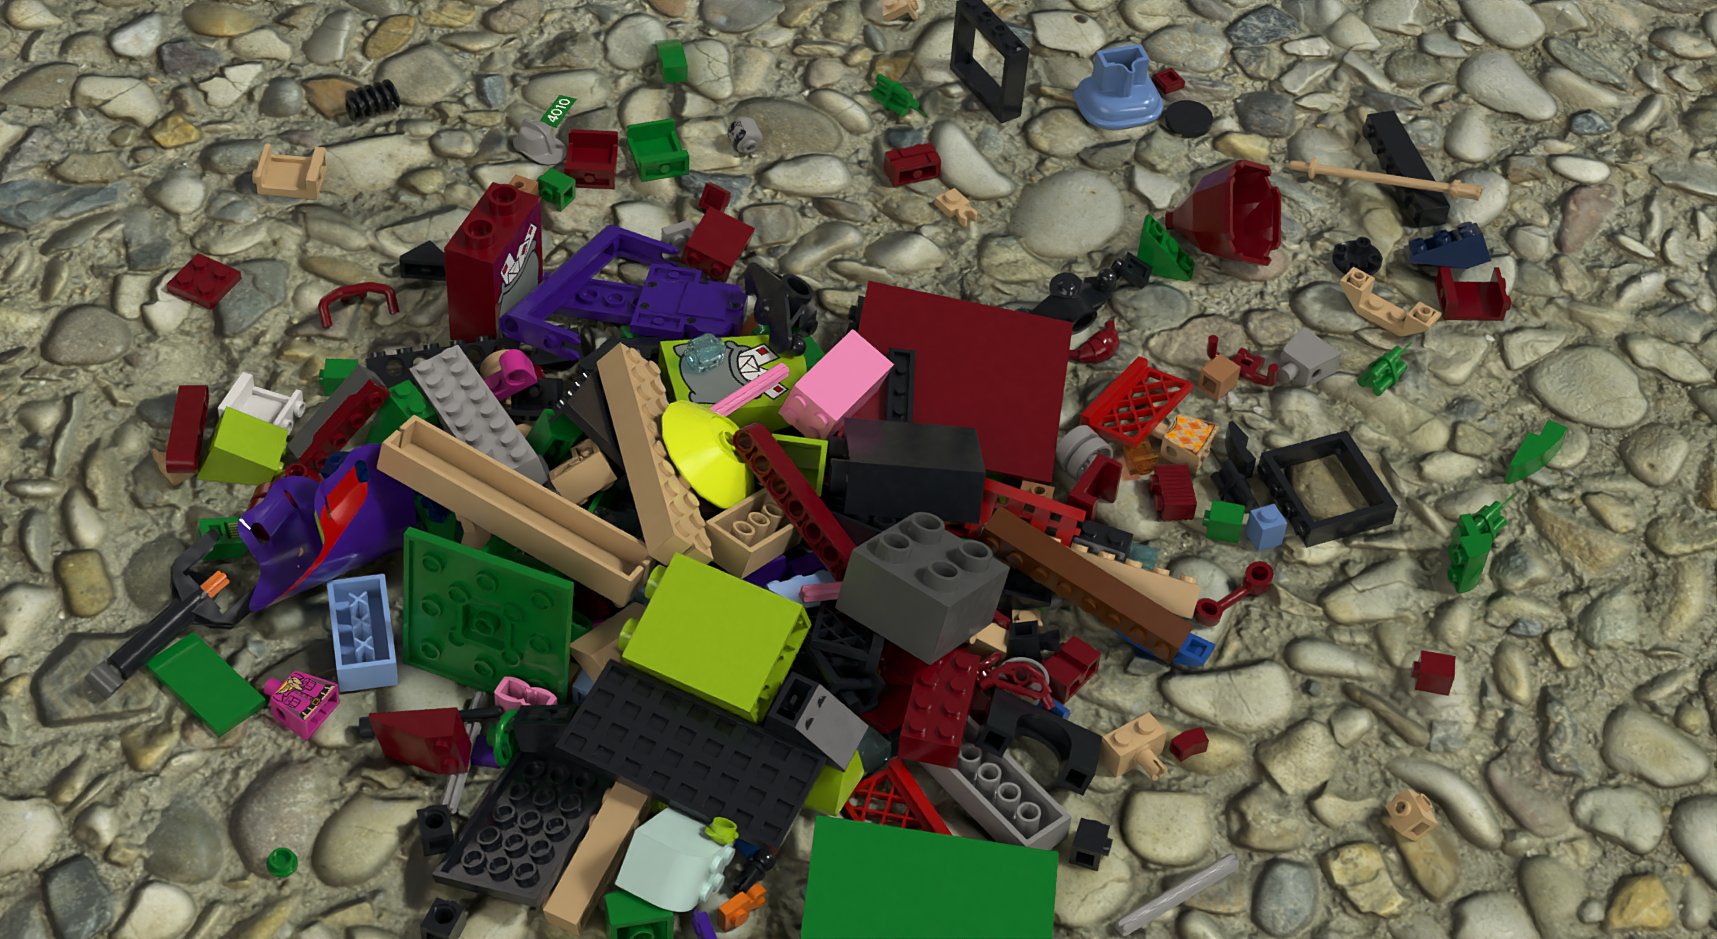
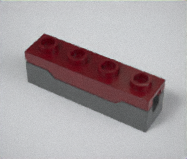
(339, 418)

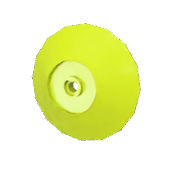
(705, 453)

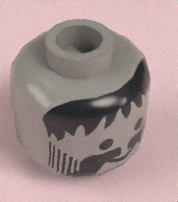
(744, 135)

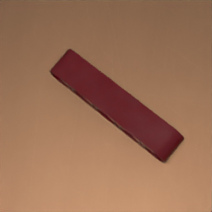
(187, 429)

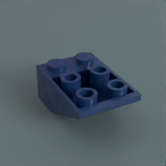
(1457, 248)

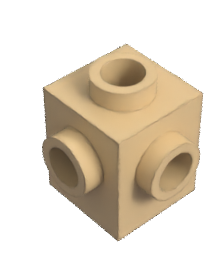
(1411, 814)

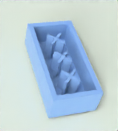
(362, 633)

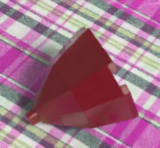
(1232, 214)

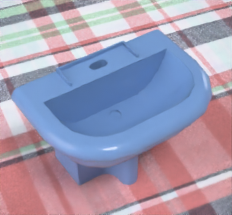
(1119, 90)

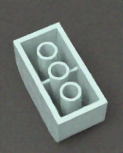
(674, 862)

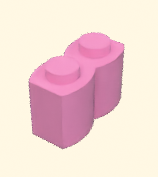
(515, 692)

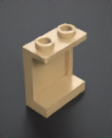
(290, 174)

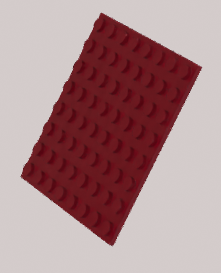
(976, 371)

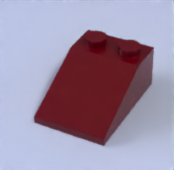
(425, 738)

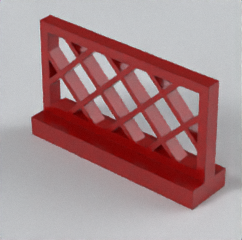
(1119, 396)
(909, 794)

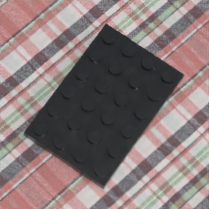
(525, 829)

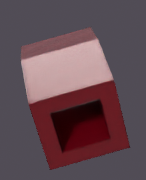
(1189, 743)

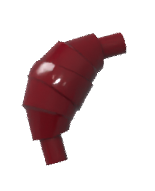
(1099, 346)
(1020, 679)

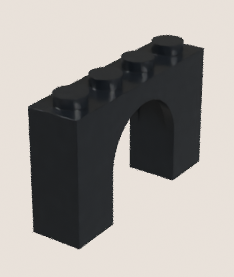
(1072, 744)

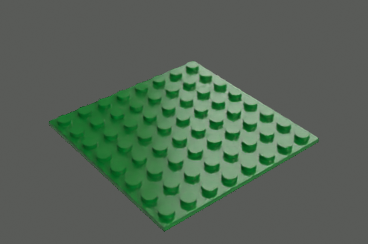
(924, 885)

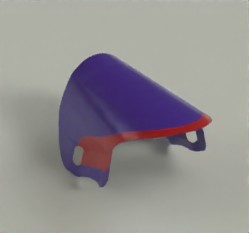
(363, 527)

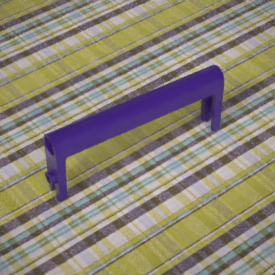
(526, 318)

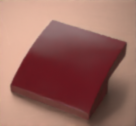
(890, 712)

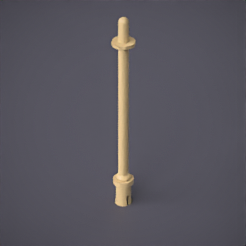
(1454, 189)

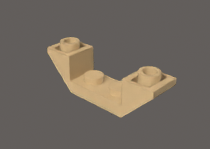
(1358, 290)

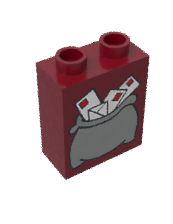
(493, 261)

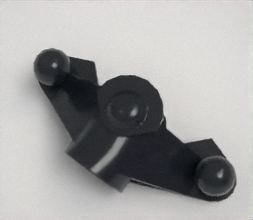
(1074, 300)
(779, 305)
(646, 346)

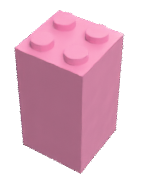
(835, 387)

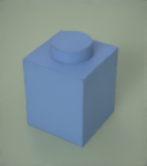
(1266, 527)

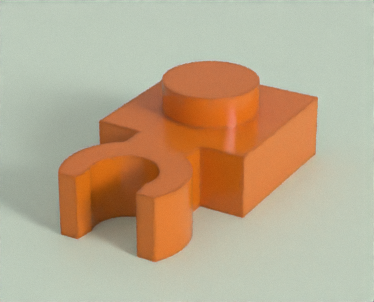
(737, 909)

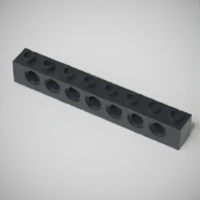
(483, 345)

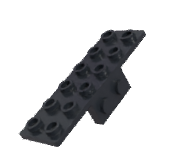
(534, 399)

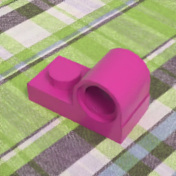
(515, 375)

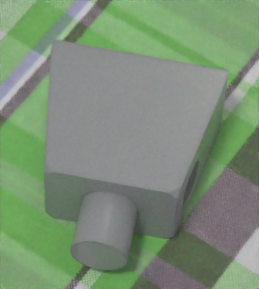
(1307, 359)

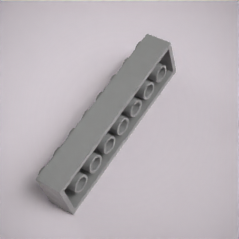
(473, 412)

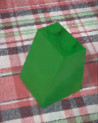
(397, 409)

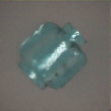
(704, 352)

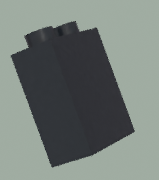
(907, 470)

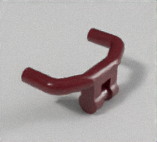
(356, 290)
(1247, 372)

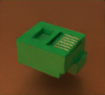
(230, 543)

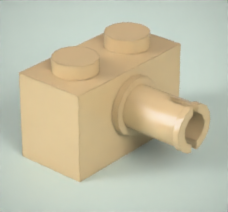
(1135, 745)

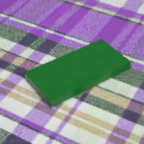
(206, 684)

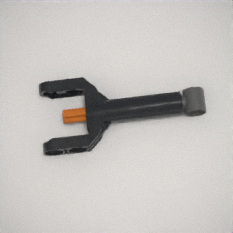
(188, 606)

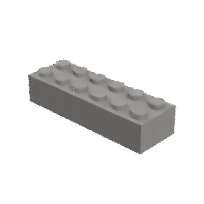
(1002, 796)

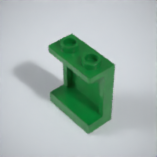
(657, 150)

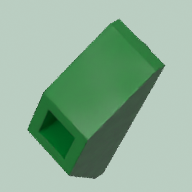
(1163, 252)

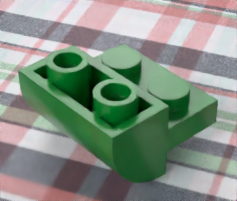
(1467, 554)

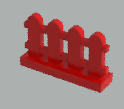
(1039, 519)

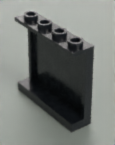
(589, 410)

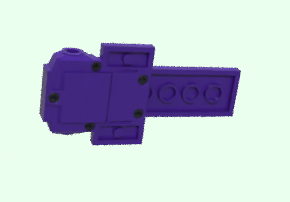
(665, 307)

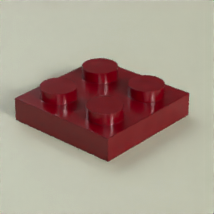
(204, 281)

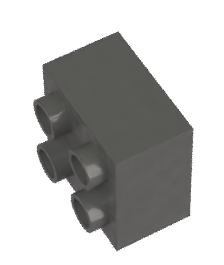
(922, 586)

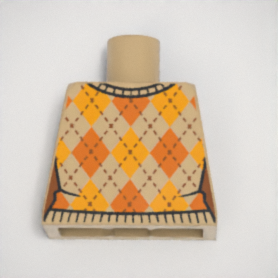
(1187, 441)

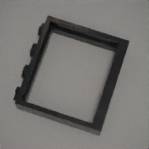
(1002, 101)
(1382, 505)

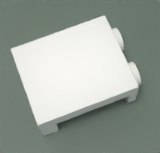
(264, 404)

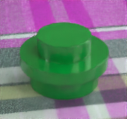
(282, 862)

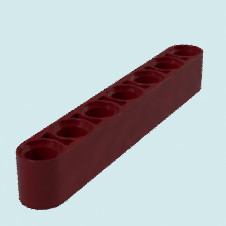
(795, 497)

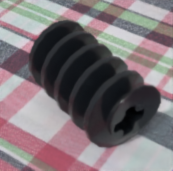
(370, 98)

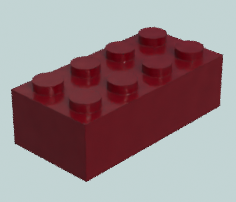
(939, 709)

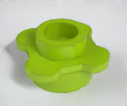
(722, 830)

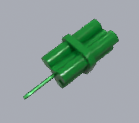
(894, 96)
(1384, 371)
(1489, 519)

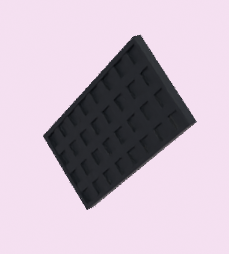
(691, 755)

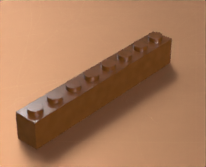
(1085, 584)

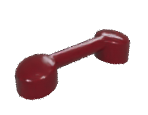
(1254, 582)

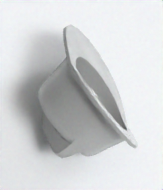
(539, 144)

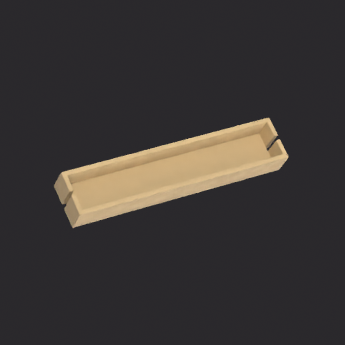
(660, 493)
(517, 510)

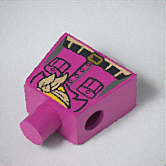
(302, 702)

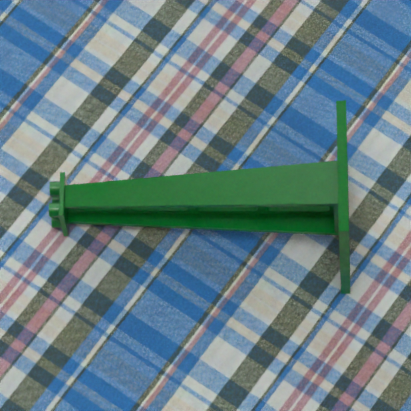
(487, 617)

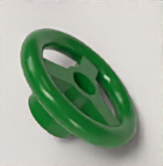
(502, 738)

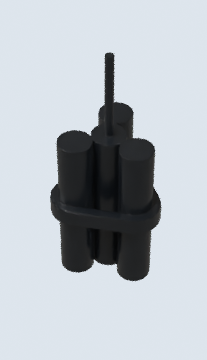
(1233, 486)

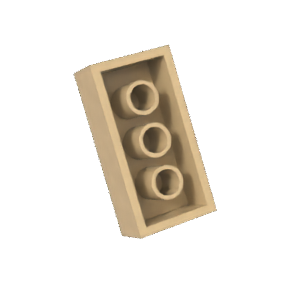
(750, 534)

